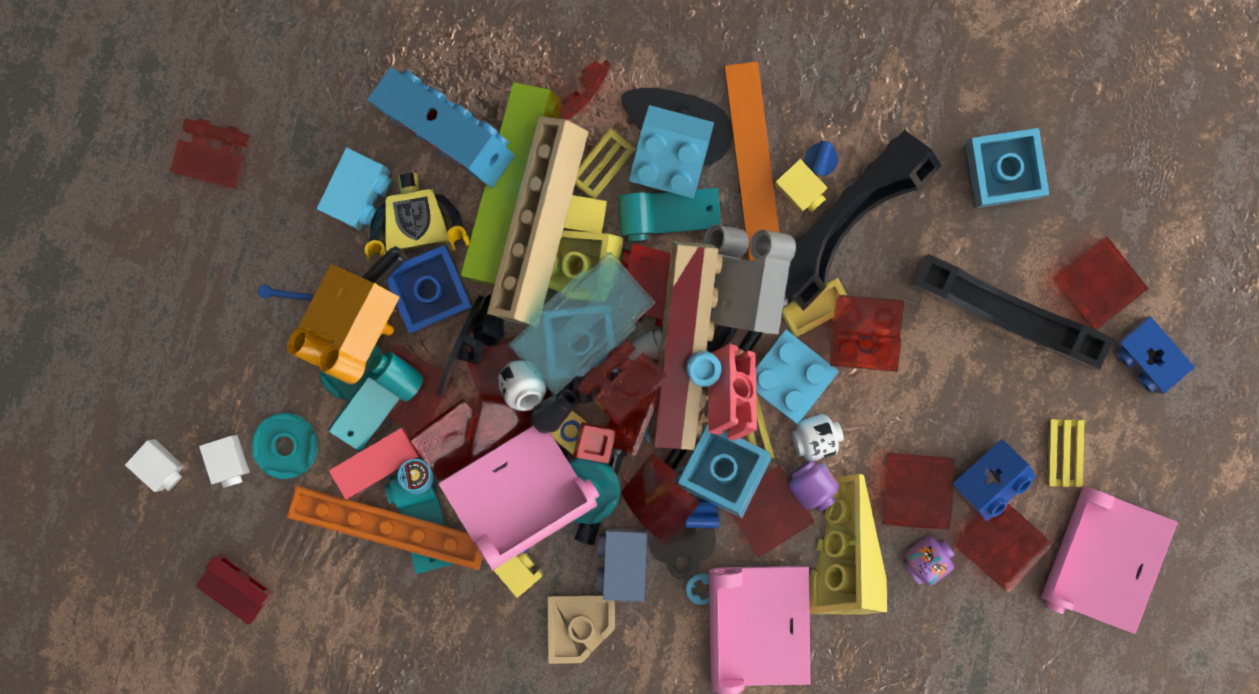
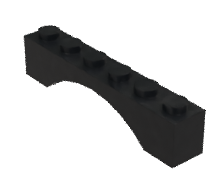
(898, 170)
(1010, 313)

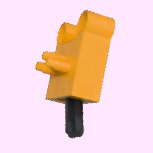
(349, 312)

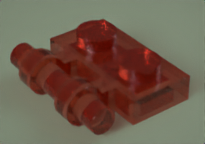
(206, 163)
(629, 388)

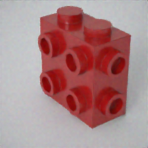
(651, 271)

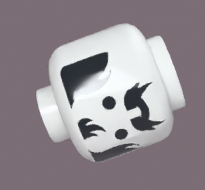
(520, 386)
(817, 437)

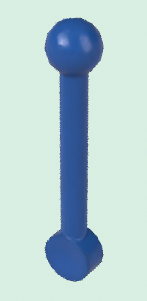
(266, 292)

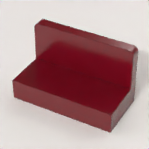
(234, 588)

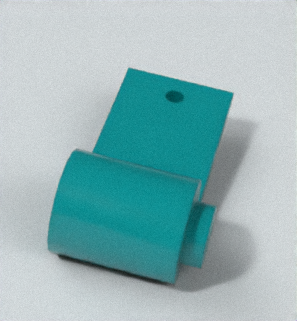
(667, 213)
(372, 401)
(420, 506)

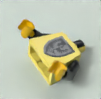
(414, 220)

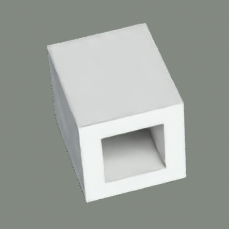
(224, 461)
(155, 466)

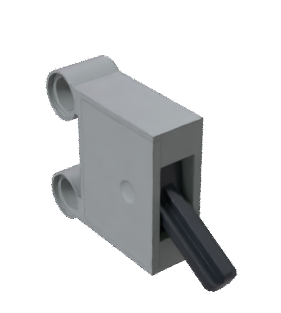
(749, 291)

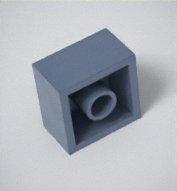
(624, 564)

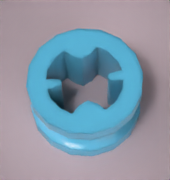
(696, 597)

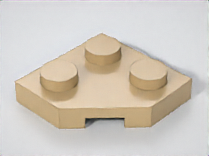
(577, 626)

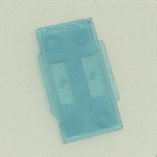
(582, 323)

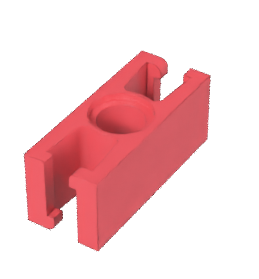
(733, 394)
(374, 463)

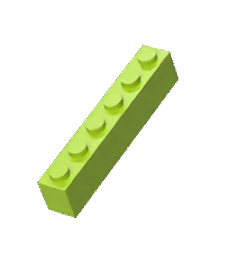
(498, 203)

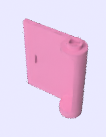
(519, 501)
(1108, 560)
(752, 627)

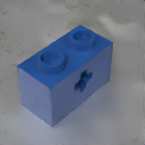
(1170, 361)
(997, 464)

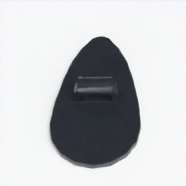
(638, 100)
(458, 352)

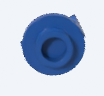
(821, 158)
(703, 516)

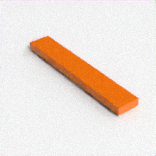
(751, 149)
(384, 527)

